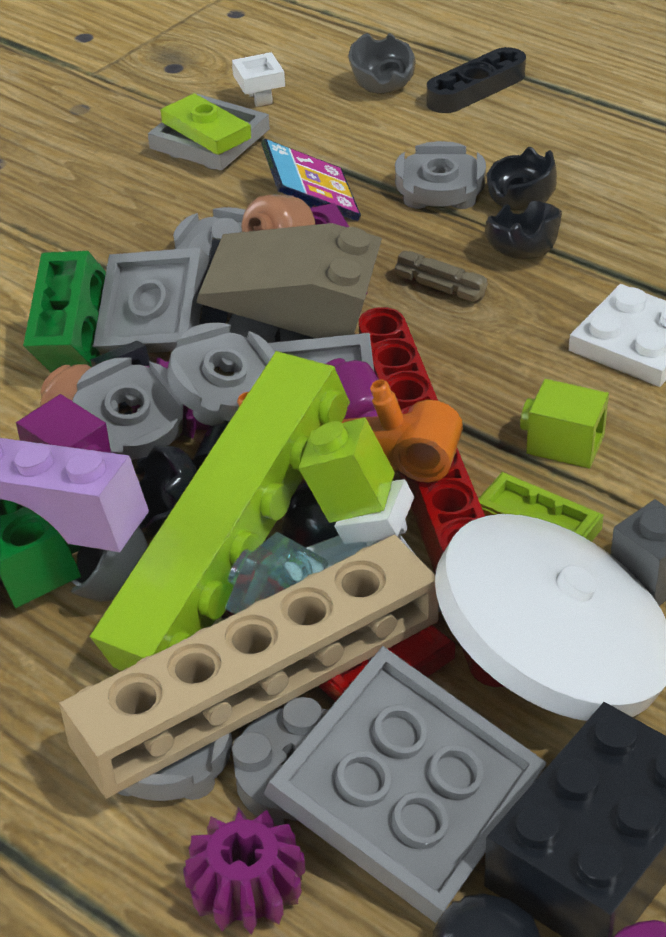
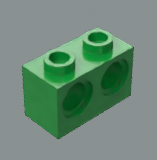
(65, 309)
(32, 554)

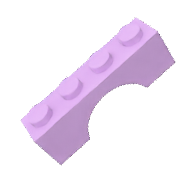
(80, 492)

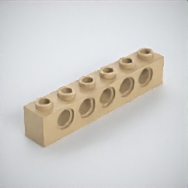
(248, 664)

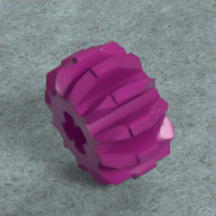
(244, 870)

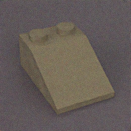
(294, 277)

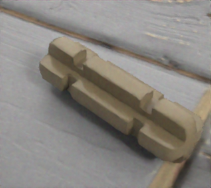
(441, 276)

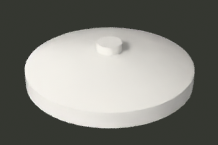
(552, 616)

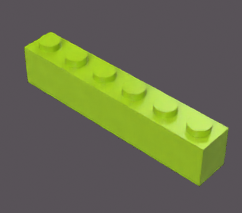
(222, 512)

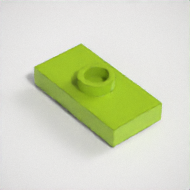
(206, 123)
(519, 497)

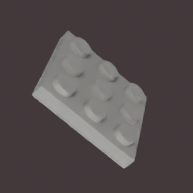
(405, 782)

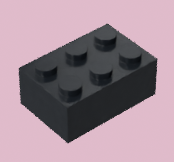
(588, 832)

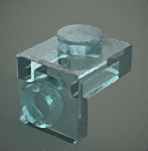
(269, 570)

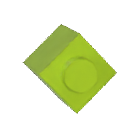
(565, 422)
(347, 469)

